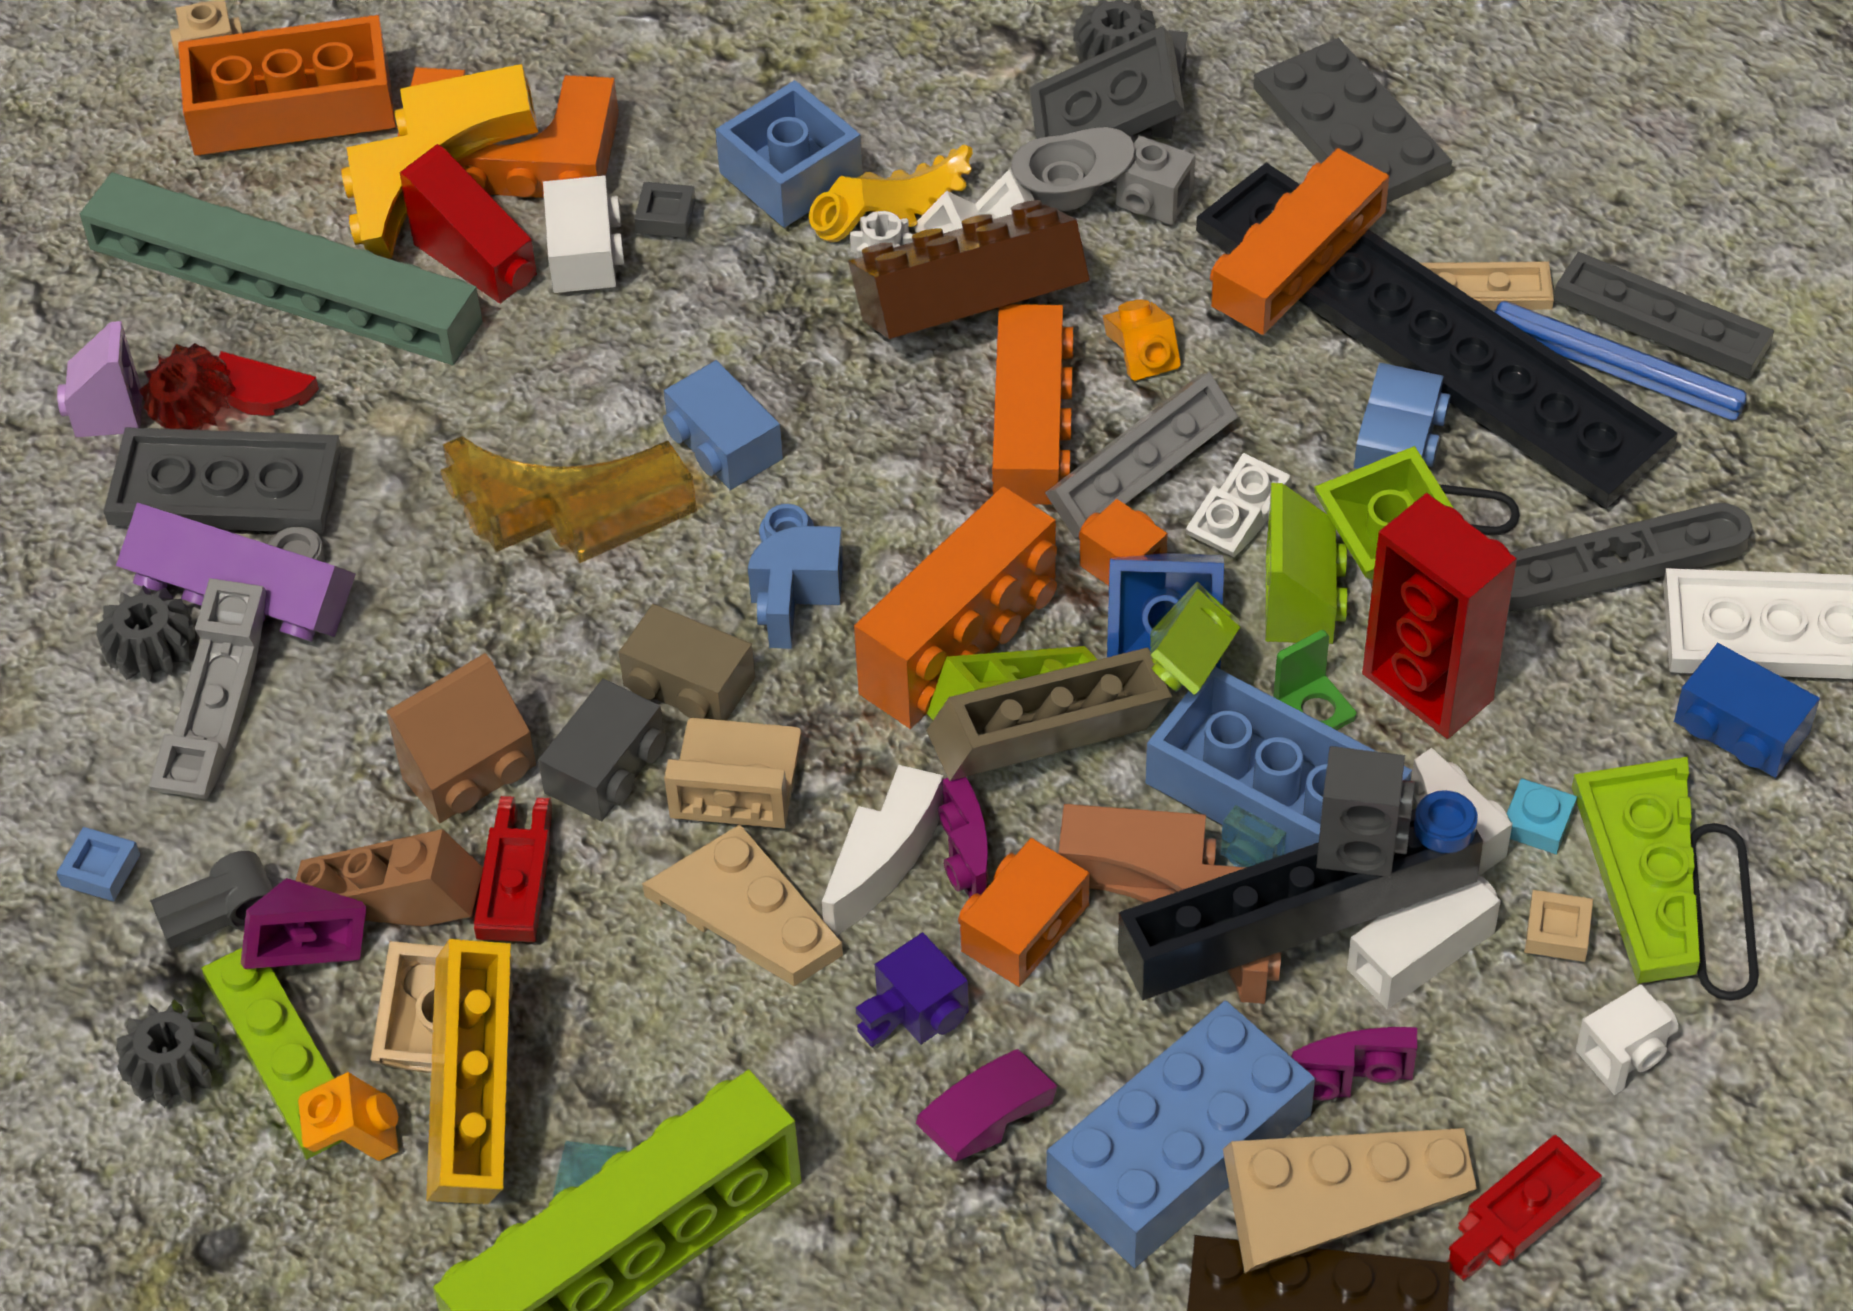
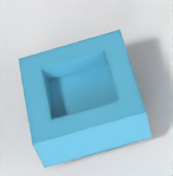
(1540, 815)

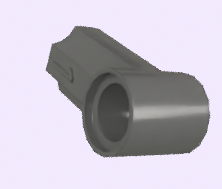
(214, 901)

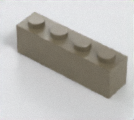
(1047, 713)

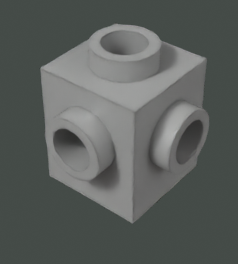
(1156, 180)

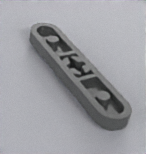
(1668, 541)

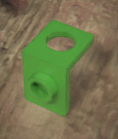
(1302, 676)

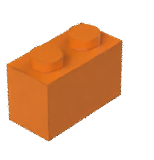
(1023, 911)

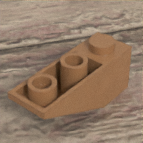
(402, 880)

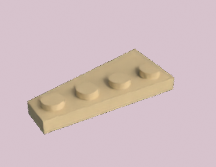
(1323, 1188)

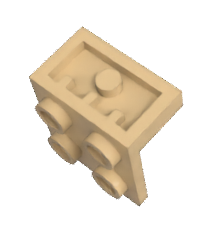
(733, 773)

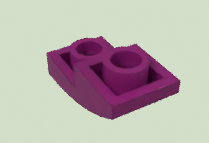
(966, 837)
(1372, 1053)
(982, 1103)

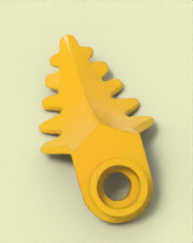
(904, 194)

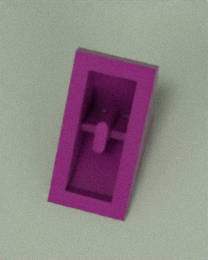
(302, 927)

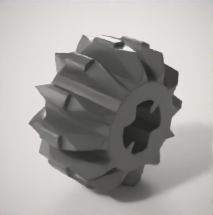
(1109, 26)
(146, 633)
(169, 1053)

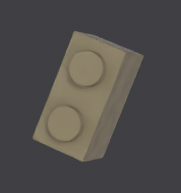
(686, 664)

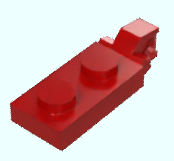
(1522, 1207)

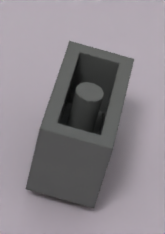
(602, 750)

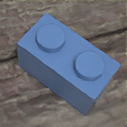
(722, 425)

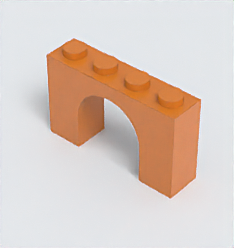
(569, 148)

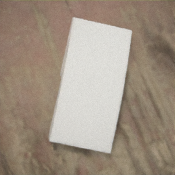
(1239, 508)

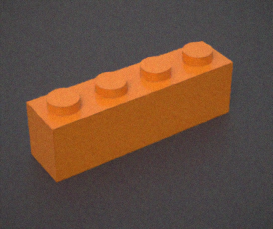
(1298, 241)
(1029, 400)

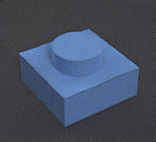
(98, 864)

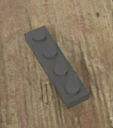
(1663, 315)

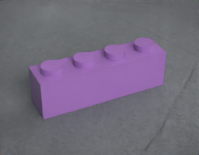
(188, 553)

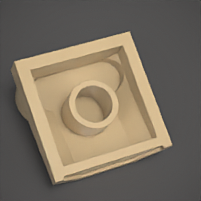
(407, 1008)

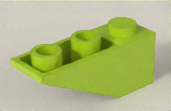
(1191, 639)

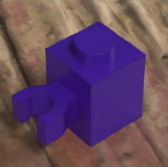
(916, 990)

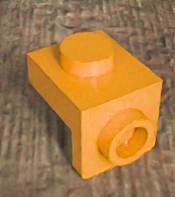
(1145, 336)
(349, 1112)

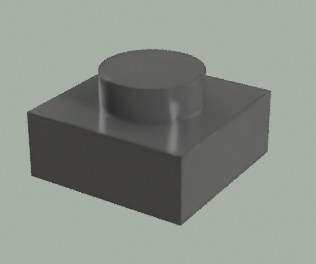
(665, 209)

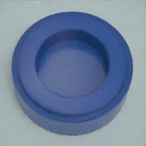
(1445, 821)

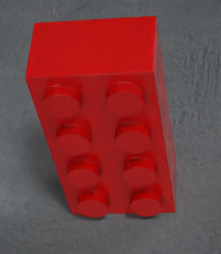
(1438, 614)

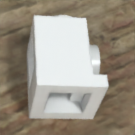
(1626, 1037)

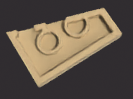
(750, 903)

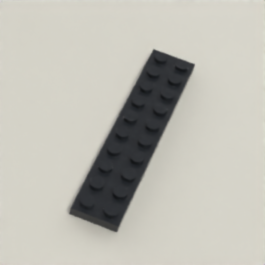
(1486, 362)

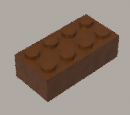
(968, 269)

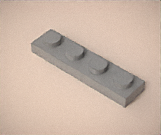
(1143, 452)

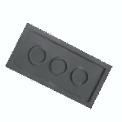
(1340, 104)
(226, 477)

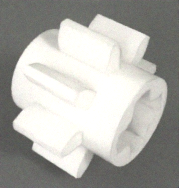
(880, 228)

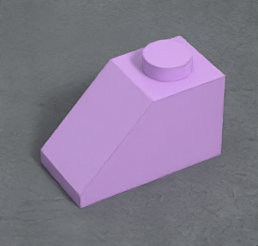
(102, 386)

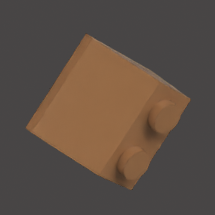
(460, 739)

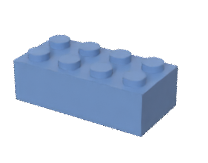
(1248, 752)
(1158, 1142)

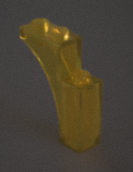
(581, 505)

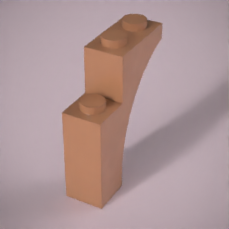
(1151, 857)

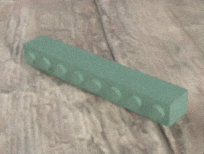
(283, 268)

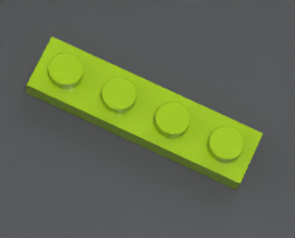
(270, 1036)

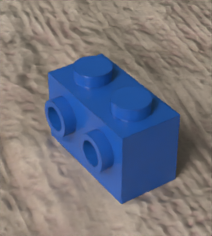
(1746, 710)

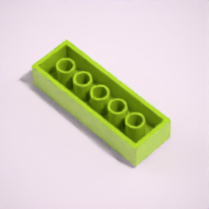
(641, 1212)

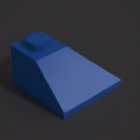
(1148, 588)

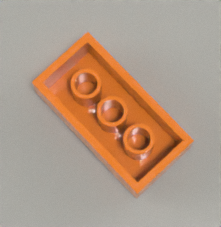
(285, 85)
(956, 604)

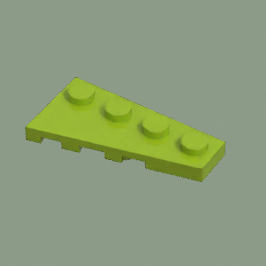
(1645, 857)

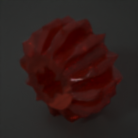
(187, 388)

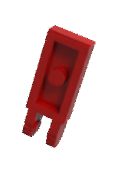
(514, 874)

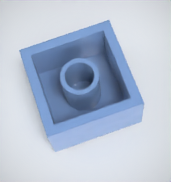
(787, 152)

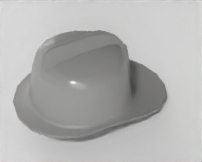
(1072, 166)

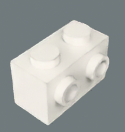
(580, 234)

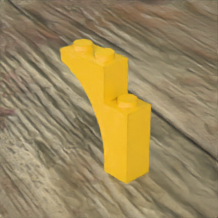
(451, 112)

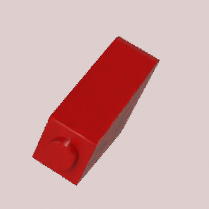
(465, 226)

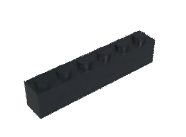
(1273, 910)

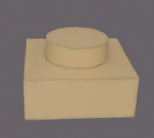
(1558, 925)

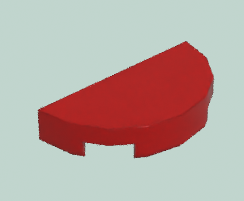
(266, 386)

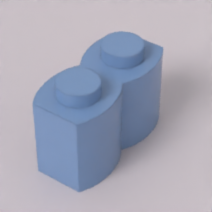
(1401, 415)

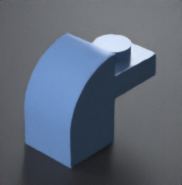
(794, 569)

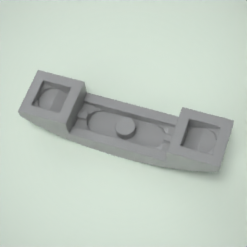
(215, 691)

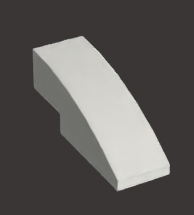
(882, 847)

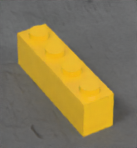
(468, 1072)

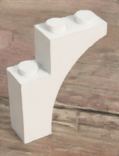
(1423, 939)

